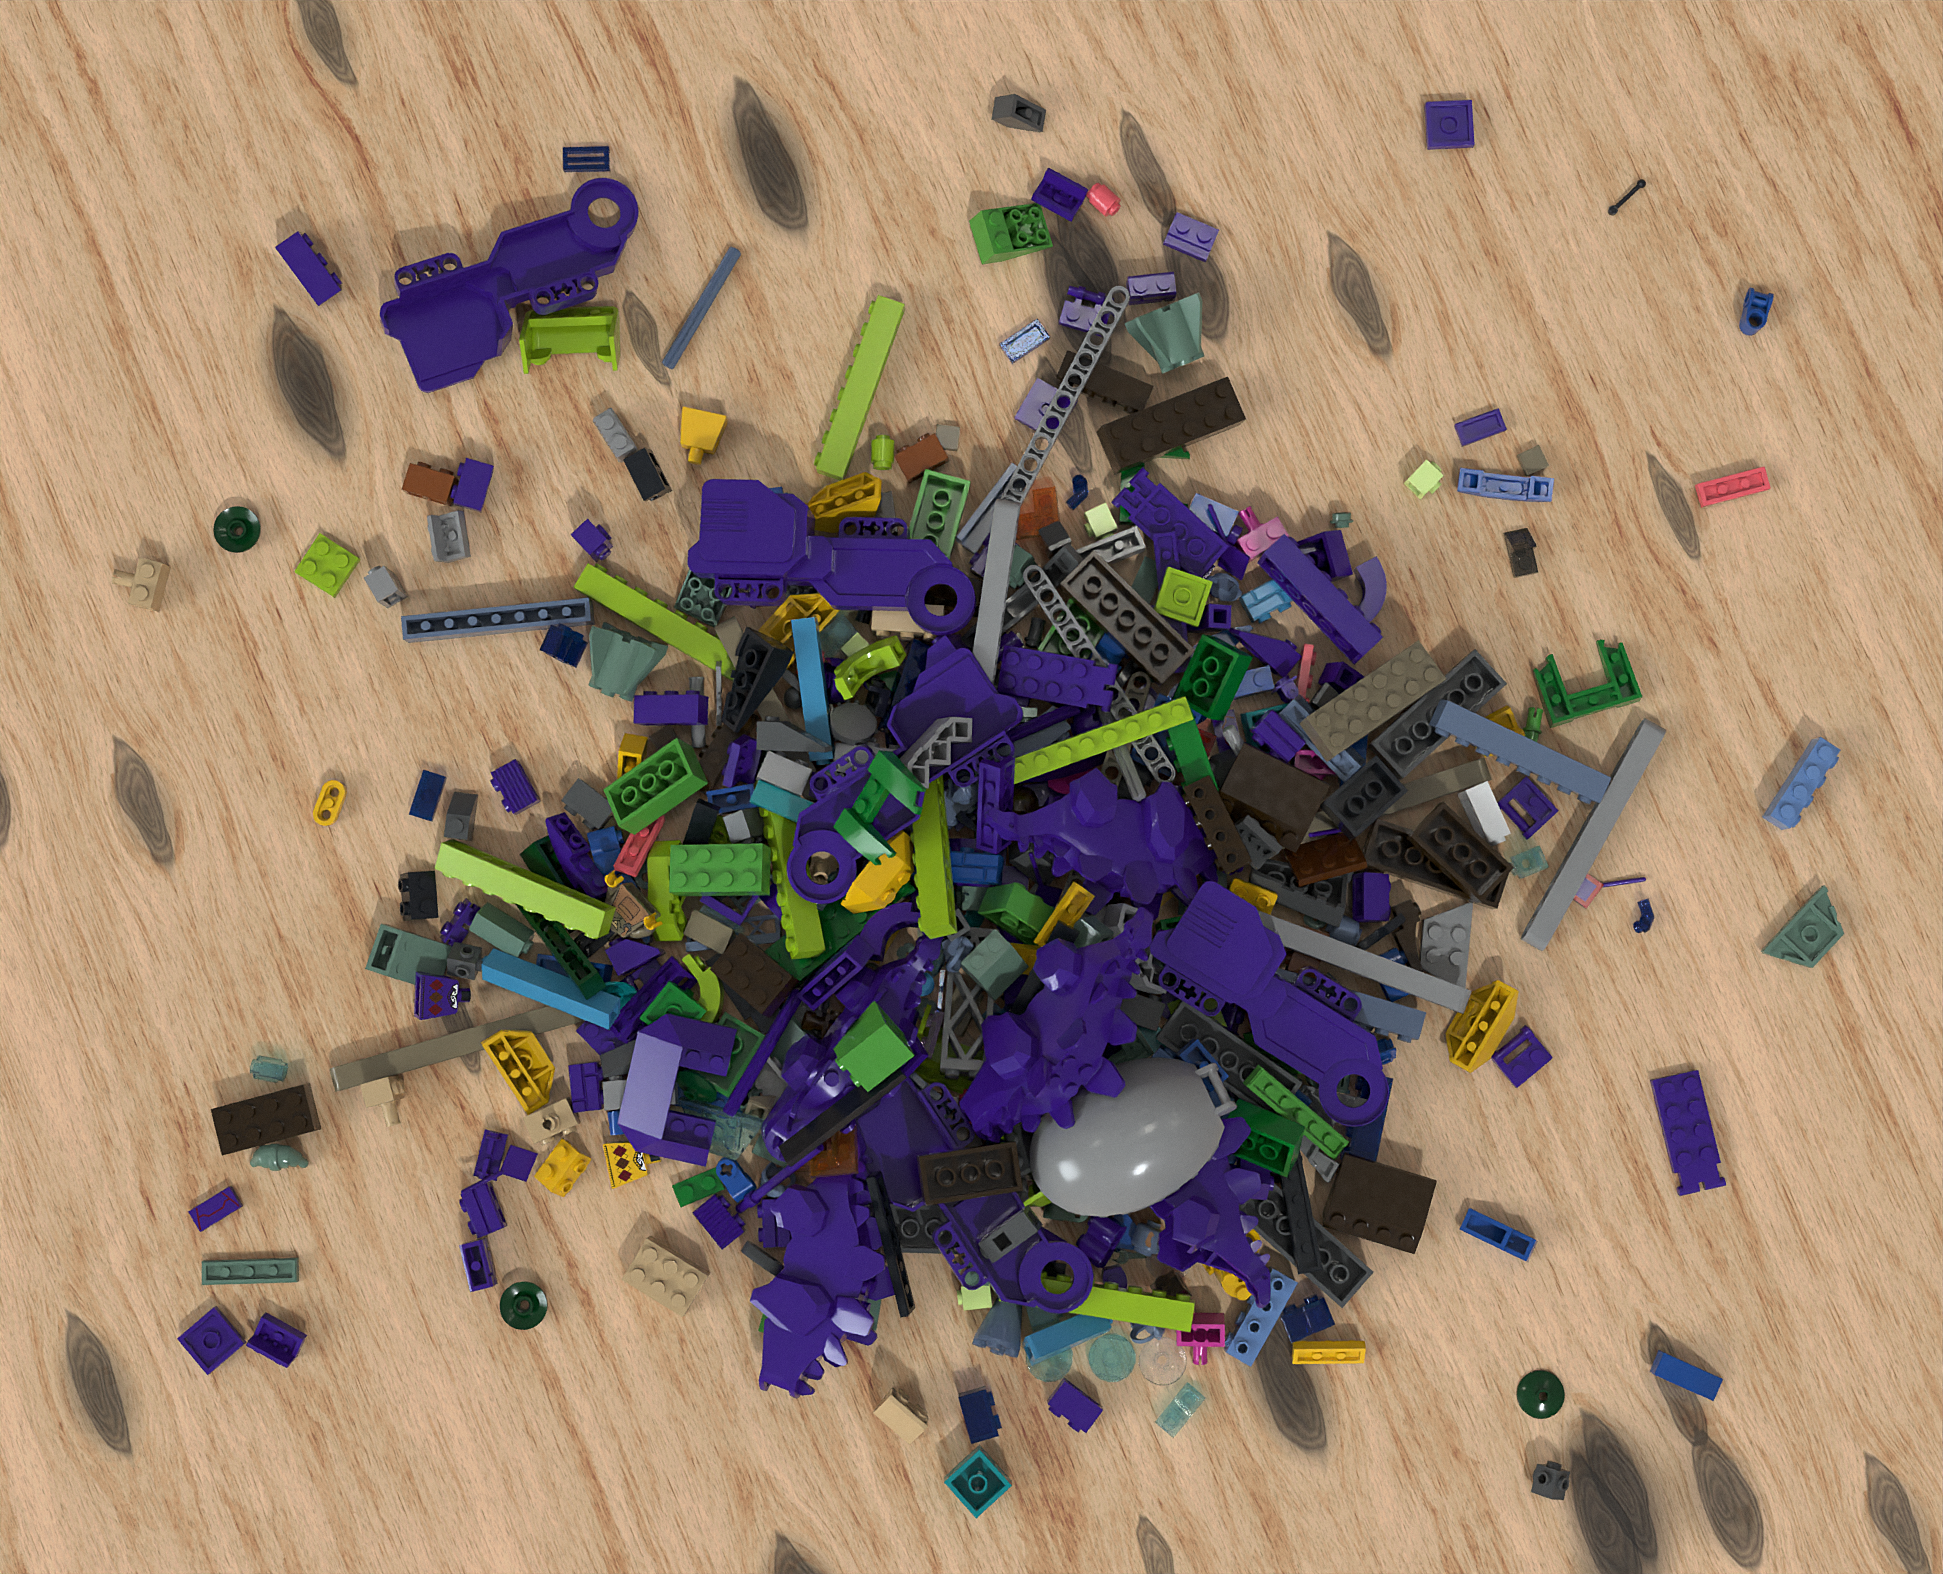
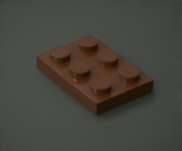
(1325, 859)

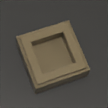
(948, 436)
(1532, 460)

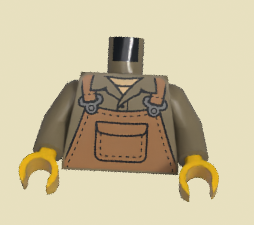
(633, 913)

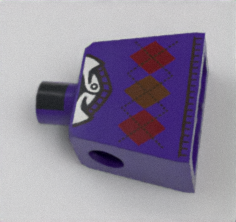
(437, 995)

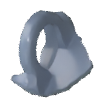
(1224, 587)
(963, 795)
(956, 952)
(770, 1171)
(1137, 1328)

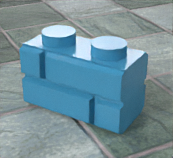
(1265, 600)

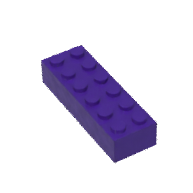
(1320, 598)

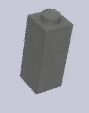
(1009, 1234)

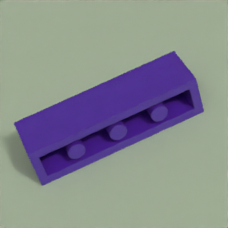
(835, 972)

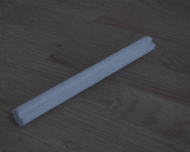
(701, 308)

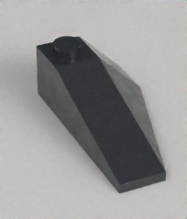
(757, 671)

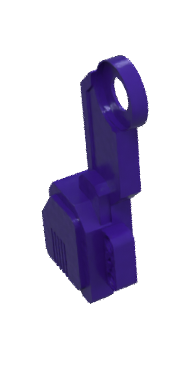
(462, 314)
(770, 542)
(946, 689)
(1234, 960)
(911, 1126)

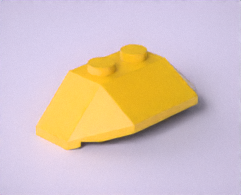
(846, 498)
(797, 607)
(879, 884)
(1480, 1029)
(522, 1065)

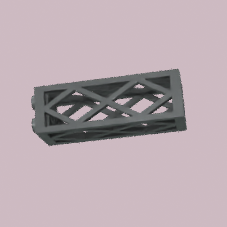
(964, 1064)

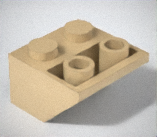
(901, 1415)

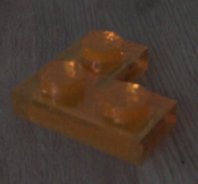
(1045, 513)
(839, 1160)

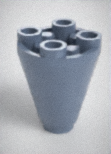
(1001, 1329)

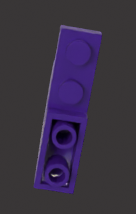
(572, 855)

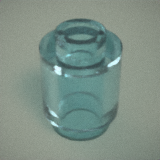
(268, 1069)

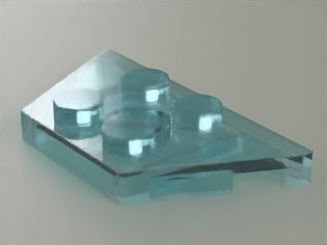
(730, 1133)

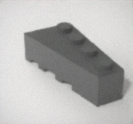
(1320, 900)

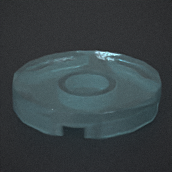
(1111, 1357)

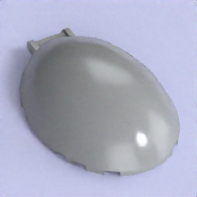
(1134, 1145)

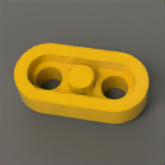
(328, 802)

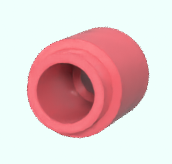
(1104, 199)

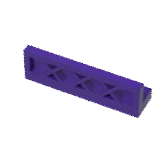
(996, 791)
(630, 1014)

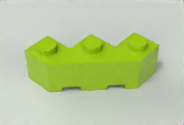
(658, 893)

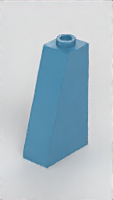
(1063, 1336)

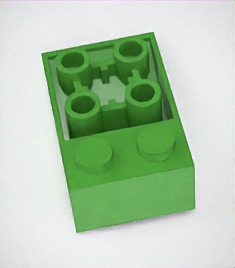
(1010, 232)

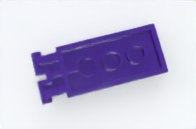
(1158, 510)
(1056, 678)
(1687, 1131)

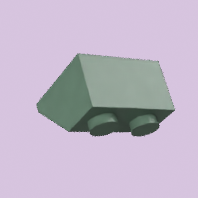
(994, 964)

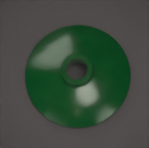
(227, 524)
(696, 1086)
(512, 1310)
(1530, 1388)

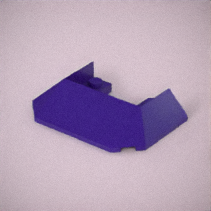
(651, 1083)

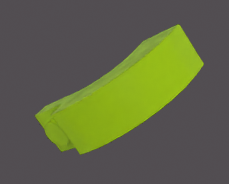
(867, 663)
(710, 987)

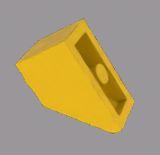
(631, 753)

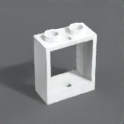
(1484, 813)

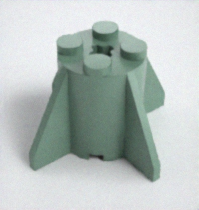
(1171, 332)
(621, 660)

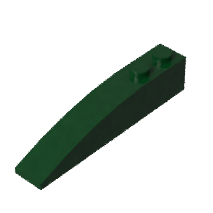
(566, 953)

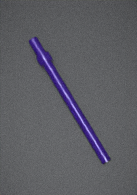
(754, 1197)

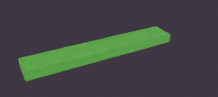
(1294, 1109)

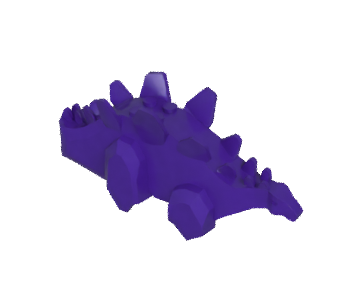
(1116, 842)
(1059, 1041)
(810, 1063)
(1206, 1220)
(824, 1279)

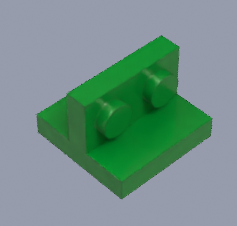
(673, 1001)

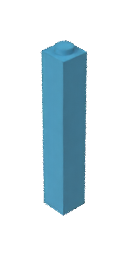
(813, 685)
(549, 988)

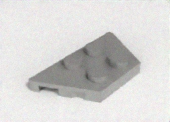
(1446, 944)

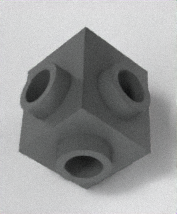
(464, 961)
(1550, 1480)

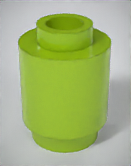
(882, 452)

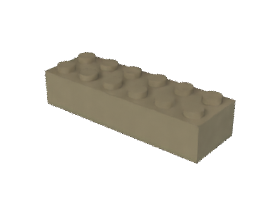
(1372, 701)

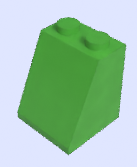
(872, 1048)

